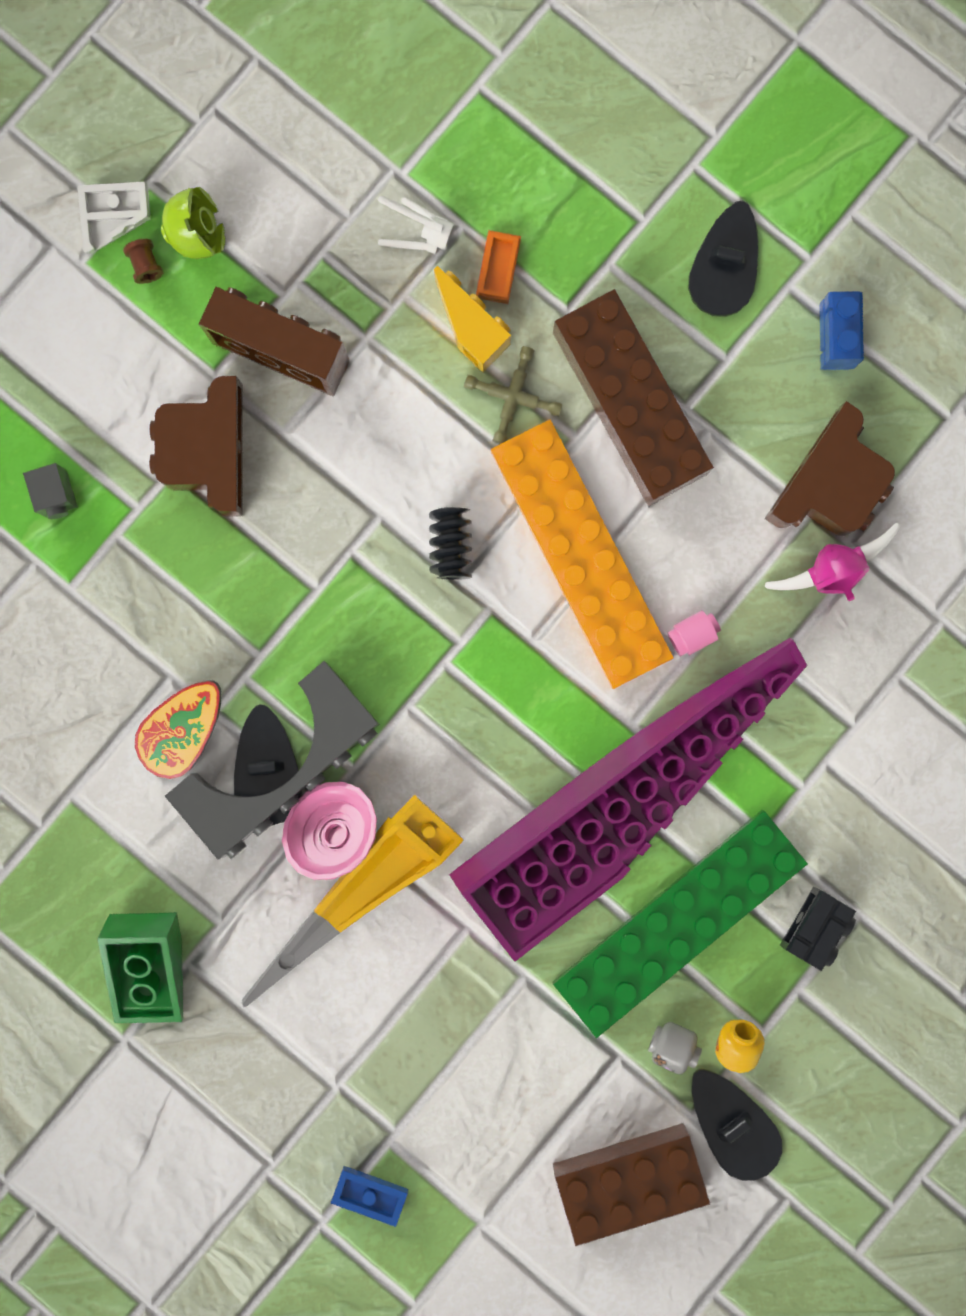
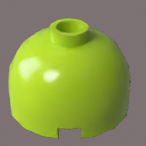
(191, 224)

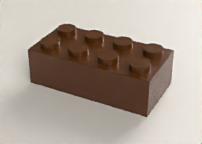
(275, 340)
(630, 1184)

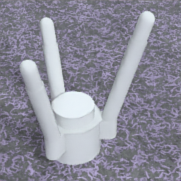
(435, 230)

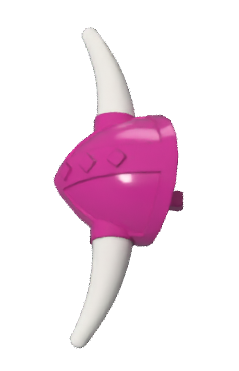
(837, 567)

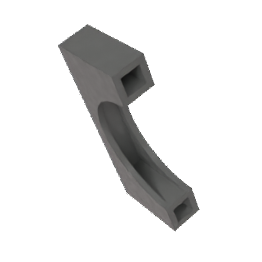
(229, 819)

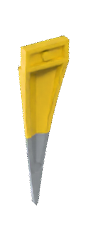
(402, 852)

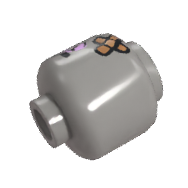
(674, 1048)

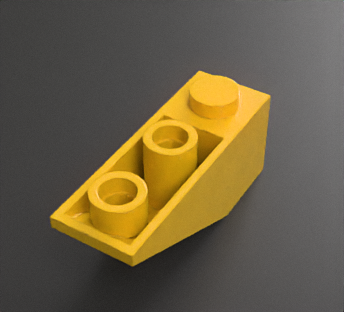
(475, 331)

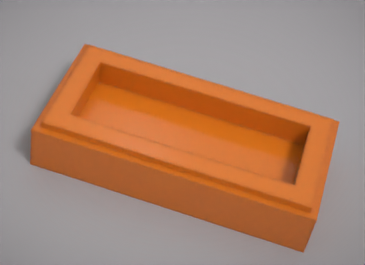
(498, 267)

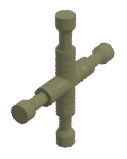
(513, 395)

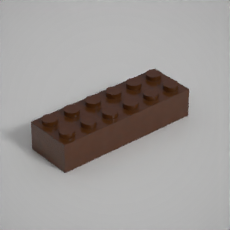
(631, 397)

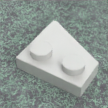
(111, 212)

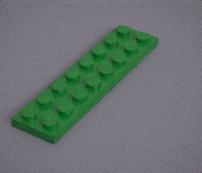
(679, 923)

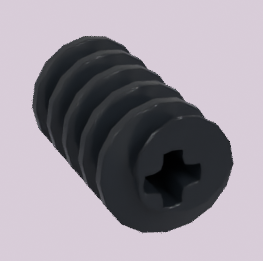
(449, 543)

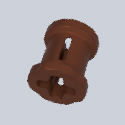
(143, 261)

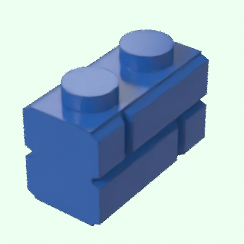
(841, 330)

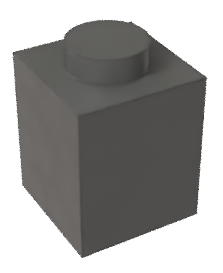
(50, 491)

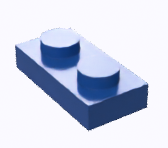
(369, 1196)

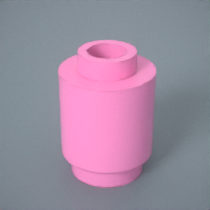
(694, 633)

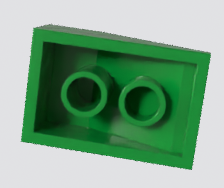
(143, 967)

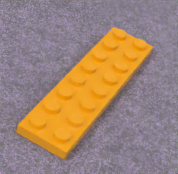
(581, 554)

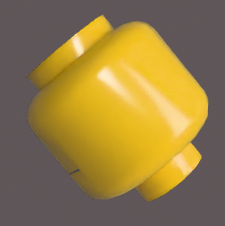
(739, 1046)

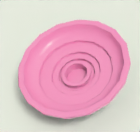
(329, 831)

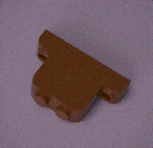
(203, 446)
(836, 480)

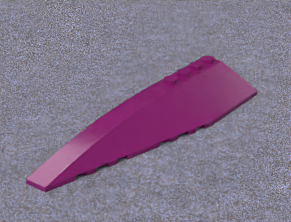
(608, 814)

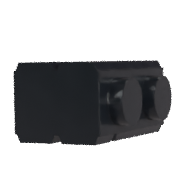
(819, 929)

